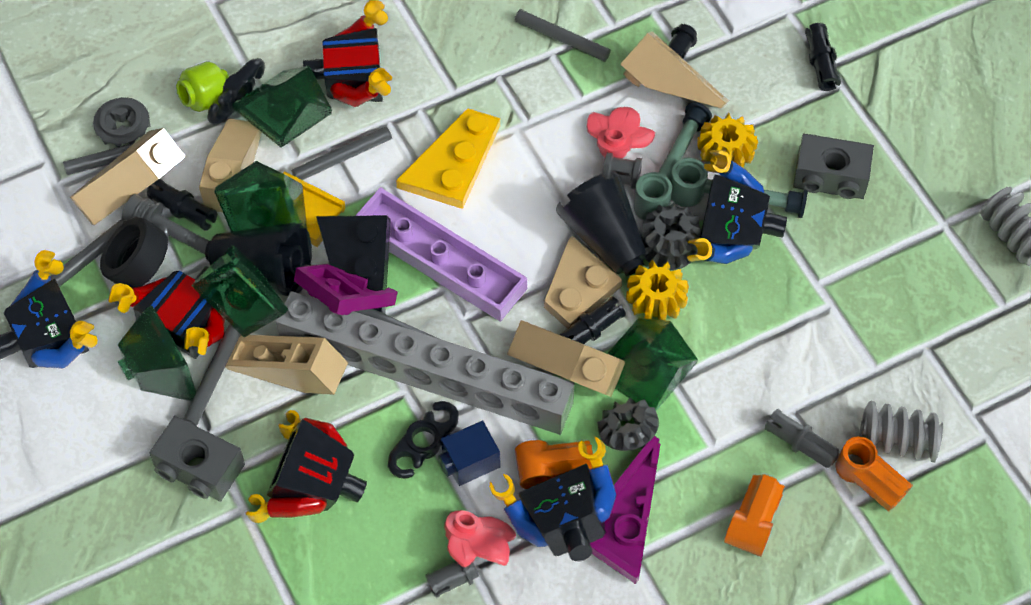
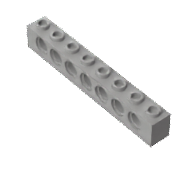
(434, 364)

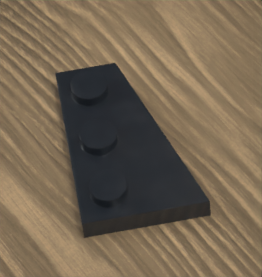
(358, 247)

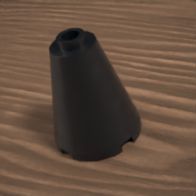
(605, 222)
(271, 249)

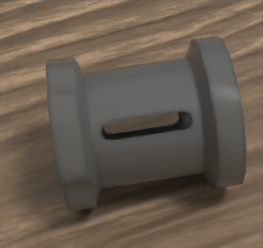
(627, 169)

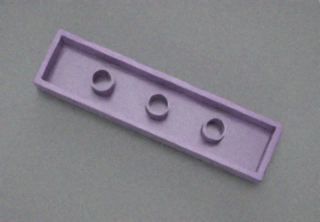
(448, 257)

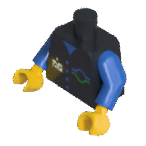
(734, 214)
(43, 321)
(566, 509)

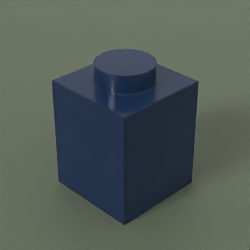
(469, 453)

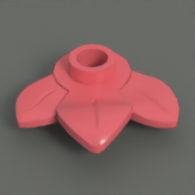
(619, 131)
(478, 537)

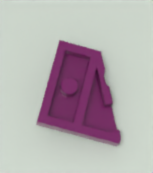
(342, 290)

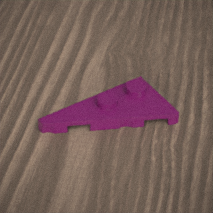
(628, 522)

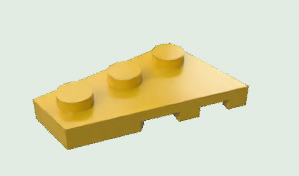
(453, 161)

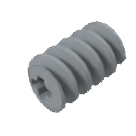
(1010, 221)
(901, 430)

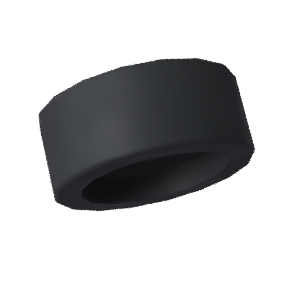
(134, 253)

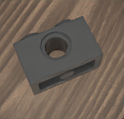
(849, 159)
(184, 442)

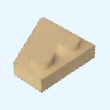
(579, 284)

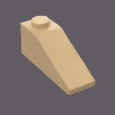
(664, 70)
(229, 155)
(128, 175)
(566, 358)
(290, 361)

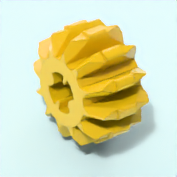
(727, 136)
(657, 291)

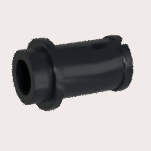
(682, 39)

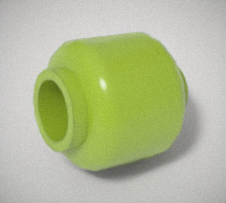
(201, 85)

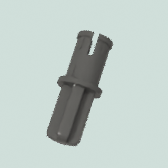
(802, 439)

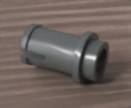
(451, 577)

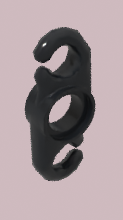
(235, 88)
(407, 448)

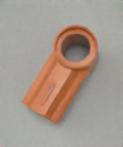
(541, 461)
(874, 475)
(752, 522)

